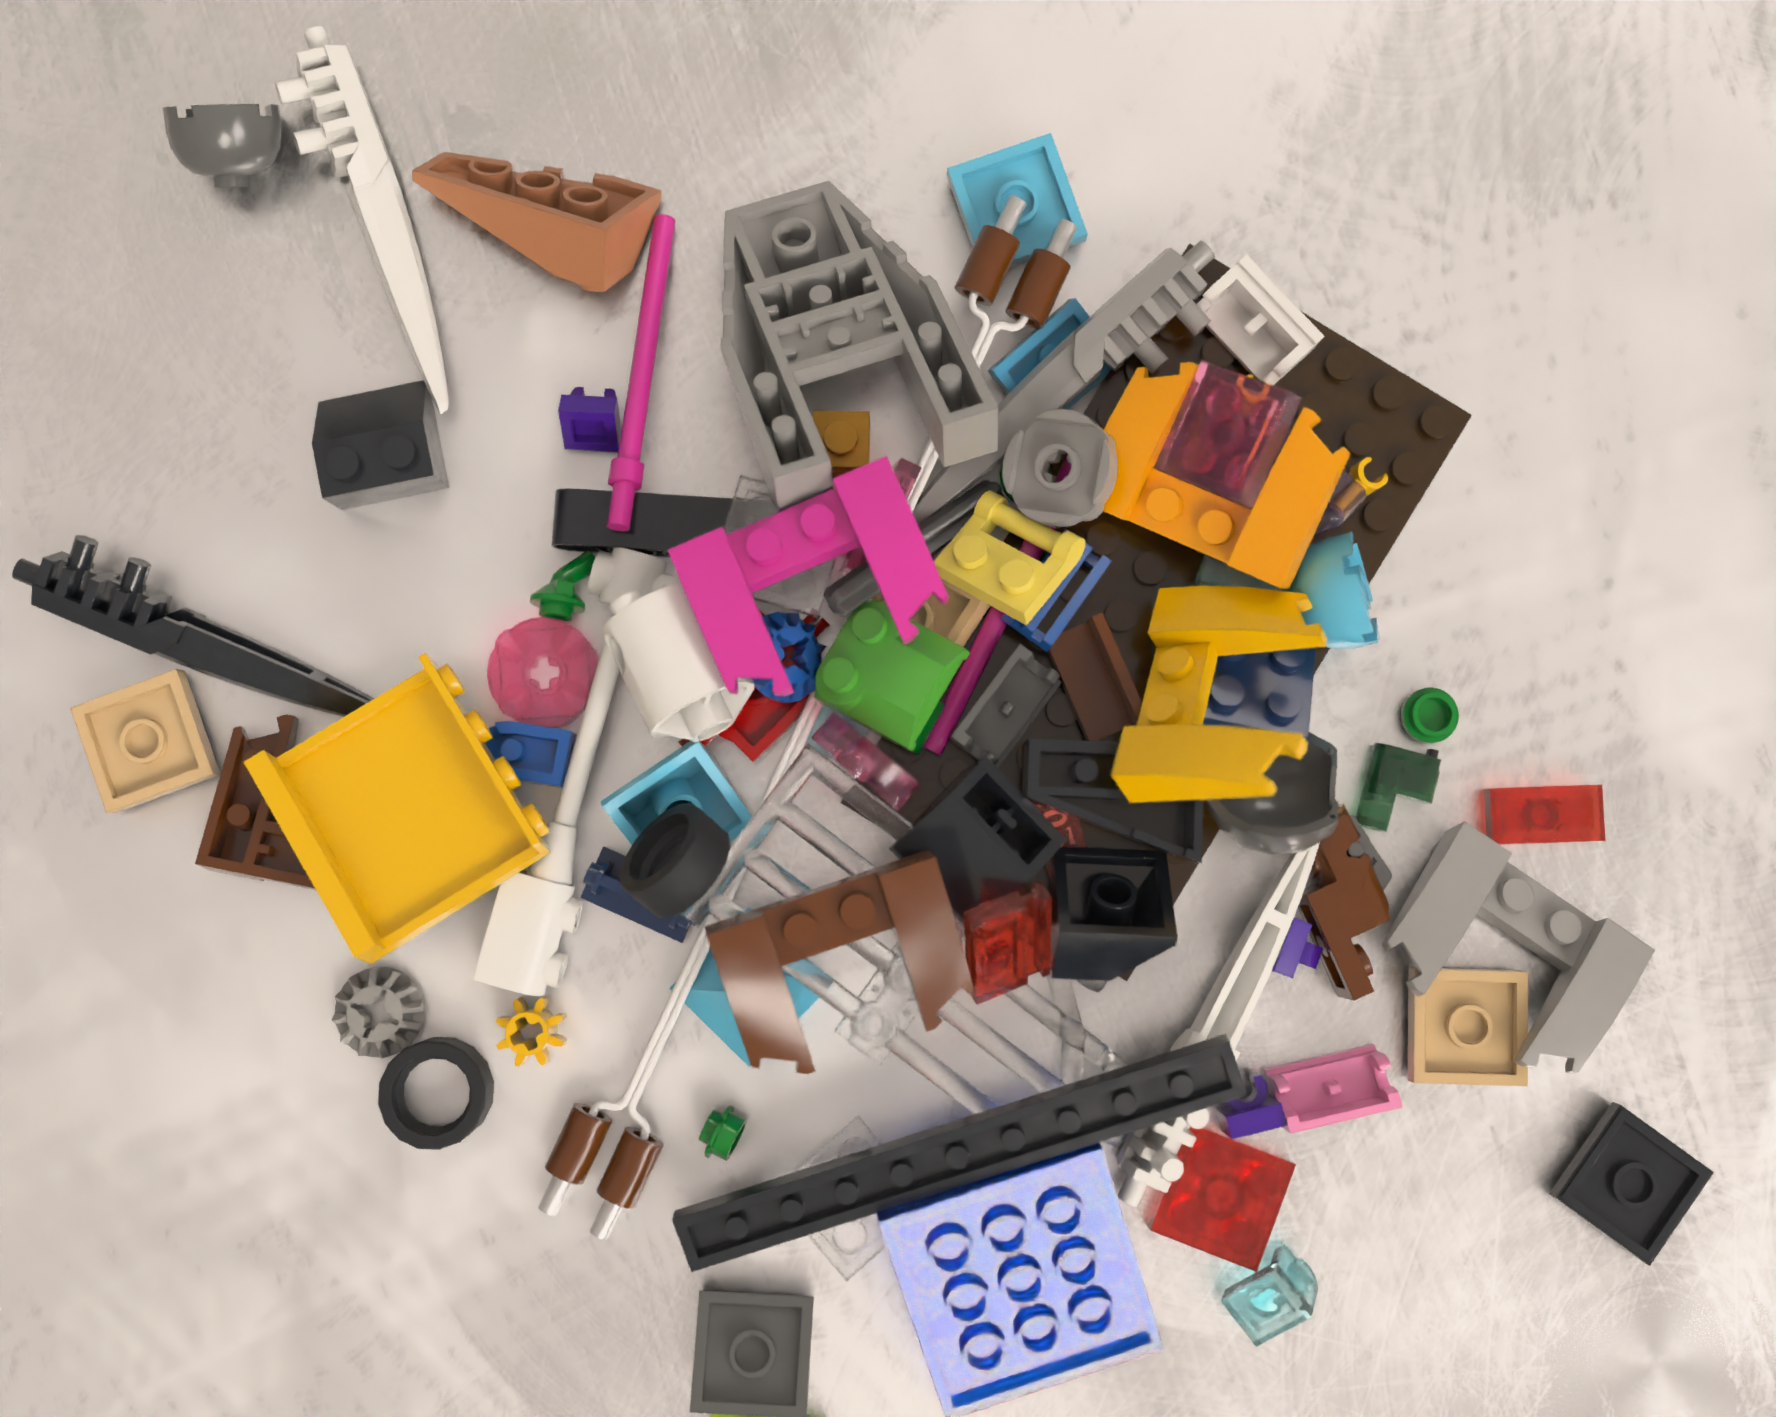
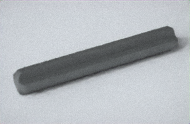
(938, 531)

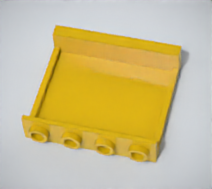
(401, 812)

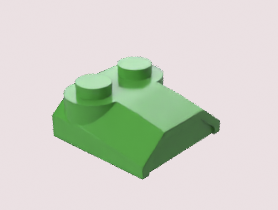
(883, 681)

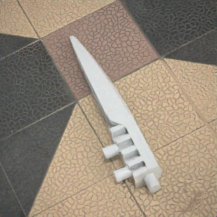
(357, 150)
(1151, 1152)

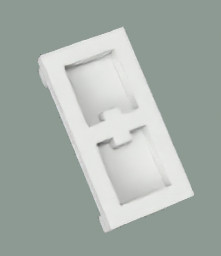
(1258, 322)

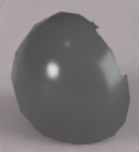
(1298, 812)

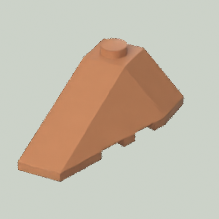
(561, 224)

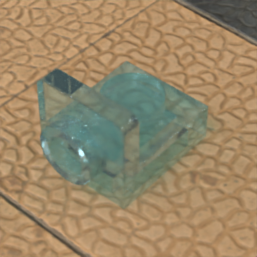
(1273, 1297)

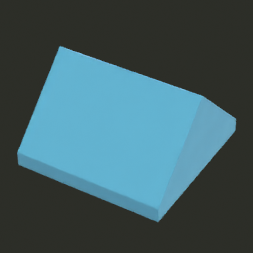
(680, 778)

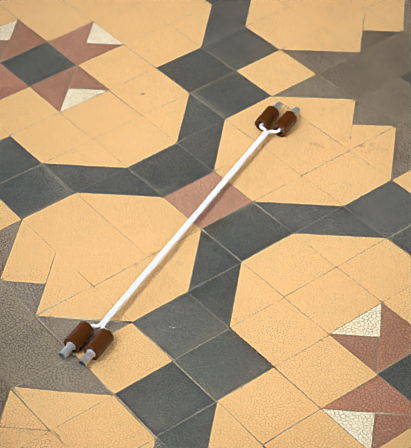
(588, 1125)

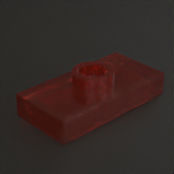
(1545, 814)

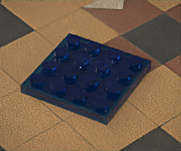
(1021, 1281)

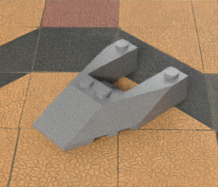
(823, 296)

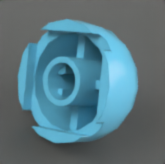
(1338, 592)

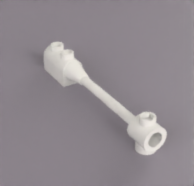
(538, 902)

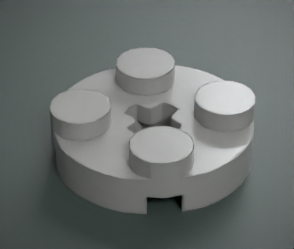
(1091, 477)

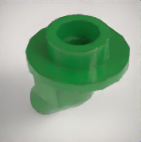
(558, 597)

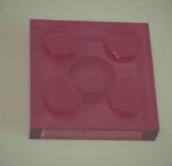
(1227, 433)

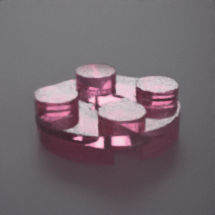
(520, 650)
(865, 760)

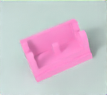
(1333, 1088)

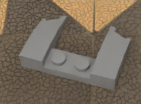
(1595, 958)

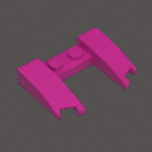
(861, 511)

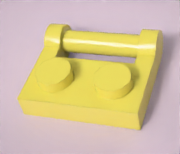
(1000, 572)

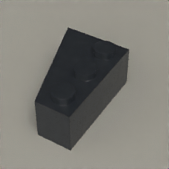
(1078, 782)

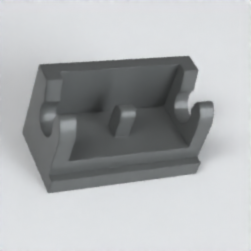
(1006, 708)

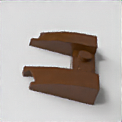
(241, 829)
(894, 896)

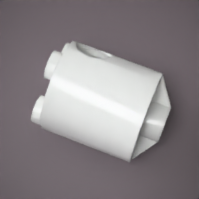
(671, 665)

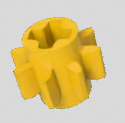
(531, 1046)

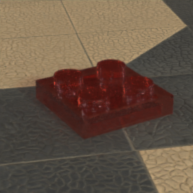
(1224, 1198)

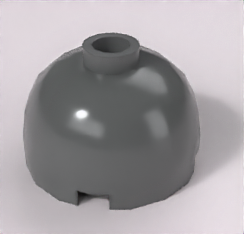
(225, 140)

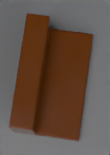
(1095, 679)

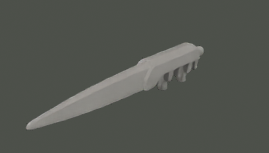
(1107, 336)

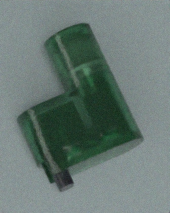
(1393, 774)

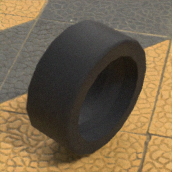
(675, 860)
(394, 1108)

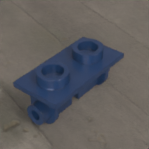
(605, 890)

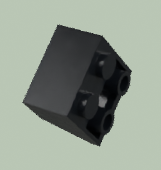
(982, 837)

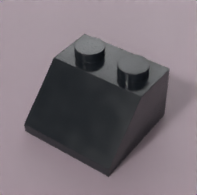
(378, 446)

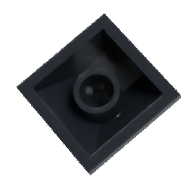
(1108, 911)

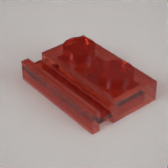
(1008, 942)

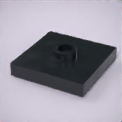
(1631, 1183)

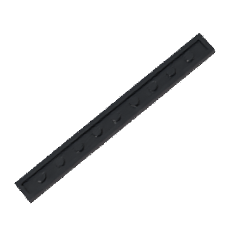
(959, 1152)

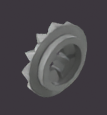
(402, 1002)

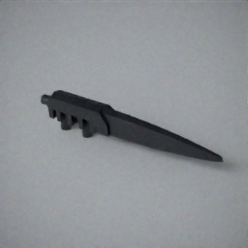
(129, 614)

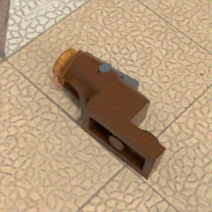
(1346, 903)

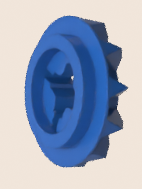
(785, 631)

